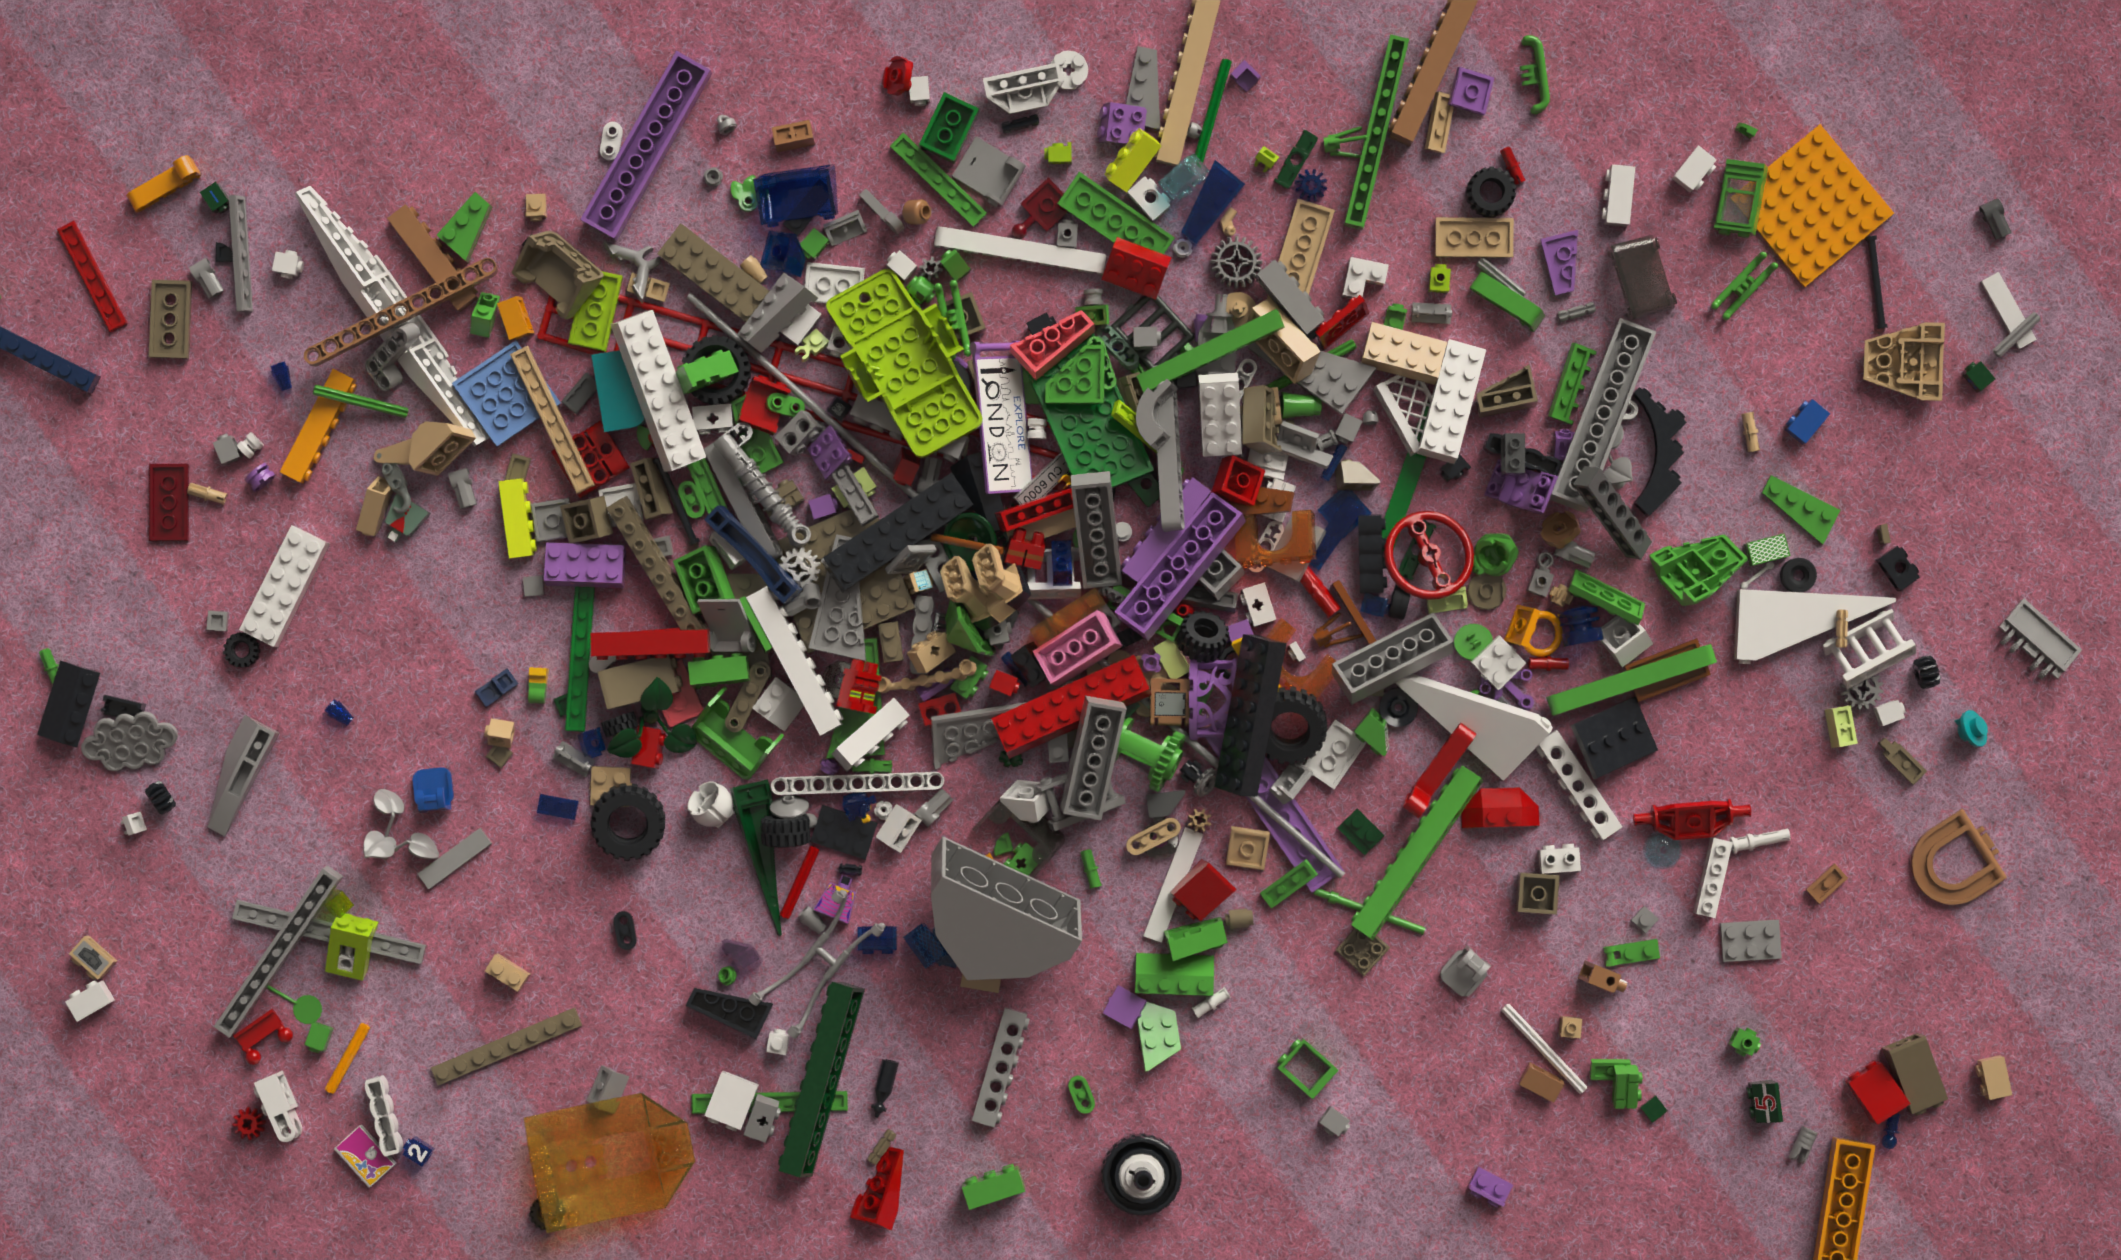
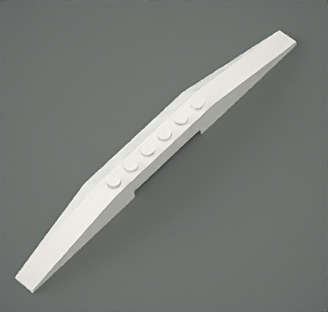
(375, 290)

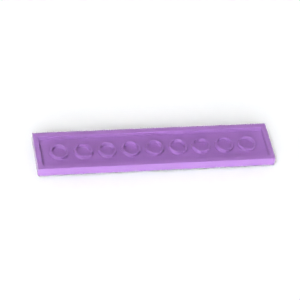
(1293, 815)

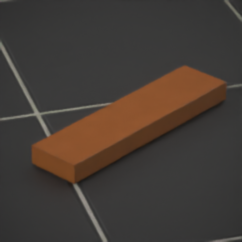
(1354, 613)

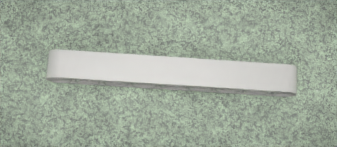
(1020, 249)
(848, 783)

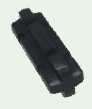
(1020, 123)

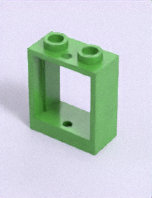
(1321, 1081)

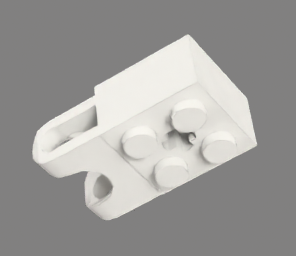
(279, 1105)

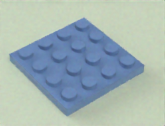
(499, 396)

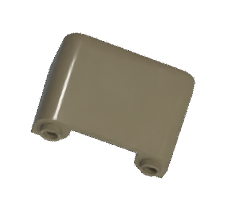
(557, 270)

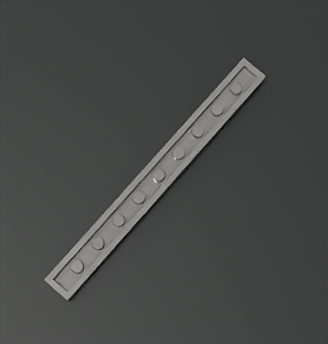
(320, 930)

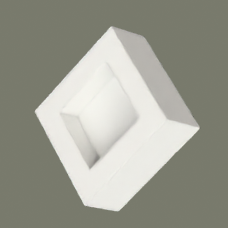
(1295, 652)

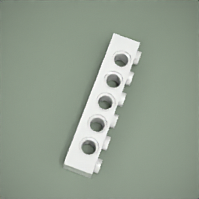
(1610, 823)

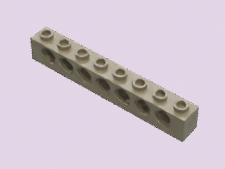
(654, 564)

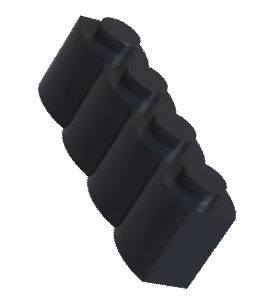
(1533, 458)
(1371, 553)

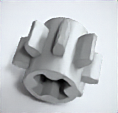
(931, 262)

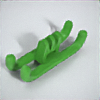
(1536, 73)
(1744, 285)
(955, 316)

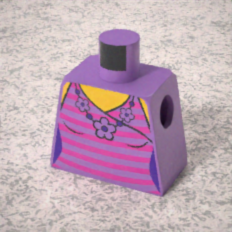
(829, 907)

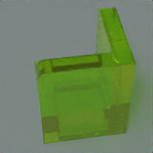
(338, 903)

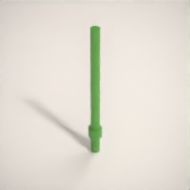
(1334, 897)

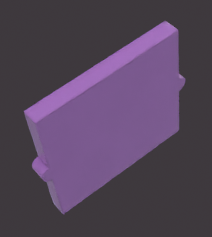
(1124, 1007)

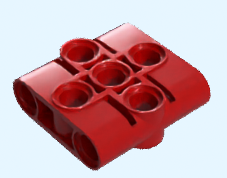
(614, 460)

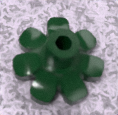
(1014, 761)

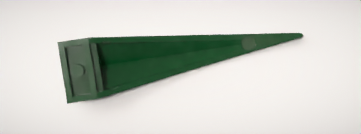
(750, 806)

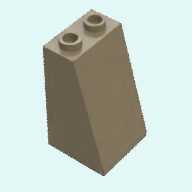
(627, 682)
(1916, 1073)

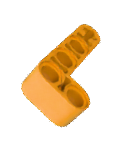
(164, 184)

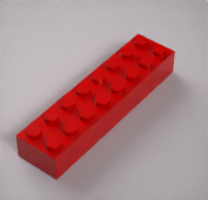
(1061, 709)

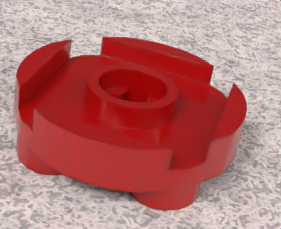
(898, 76)

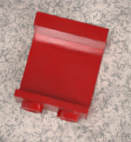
(754, 406)

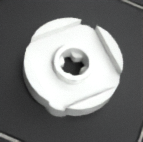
(1078, 63)

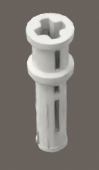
(1751, 841)

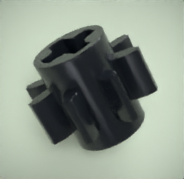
(1191, 771)

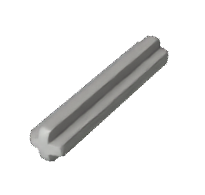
(1496, 274)
(2016, 334)

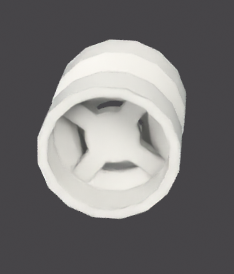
(1036, 428)
(250, 445)

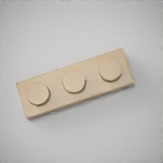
(1439, 123)

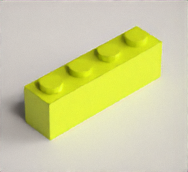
(516, 518)

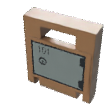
(1169, 705)

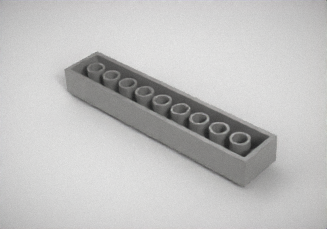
(1604, 409)

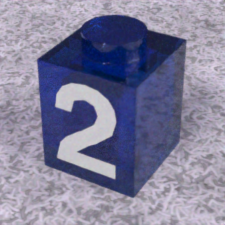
(417, 1150)

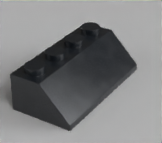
(68, 703)

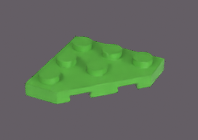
(1079, 379)

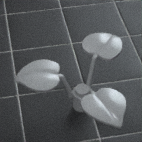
(1621, 468)
(381, 846)

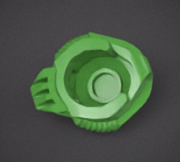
(1494, 554)

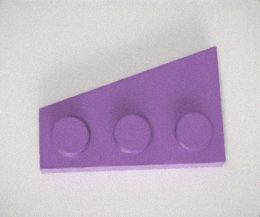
(1560, 260)

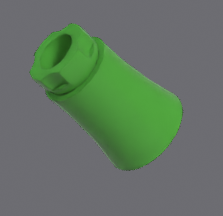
(1299, 405)

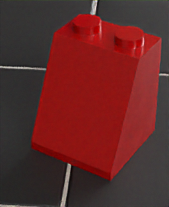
(1201, 890)
(1877, 1092)

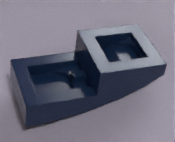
(496, 688)

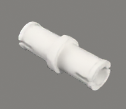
(1211, 1002)

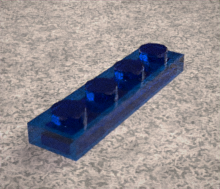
(1336, 530)

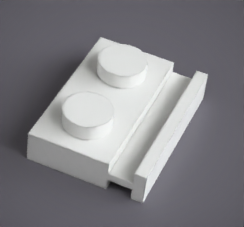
(1272, 463)

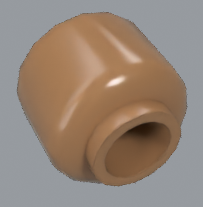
(916, 212)

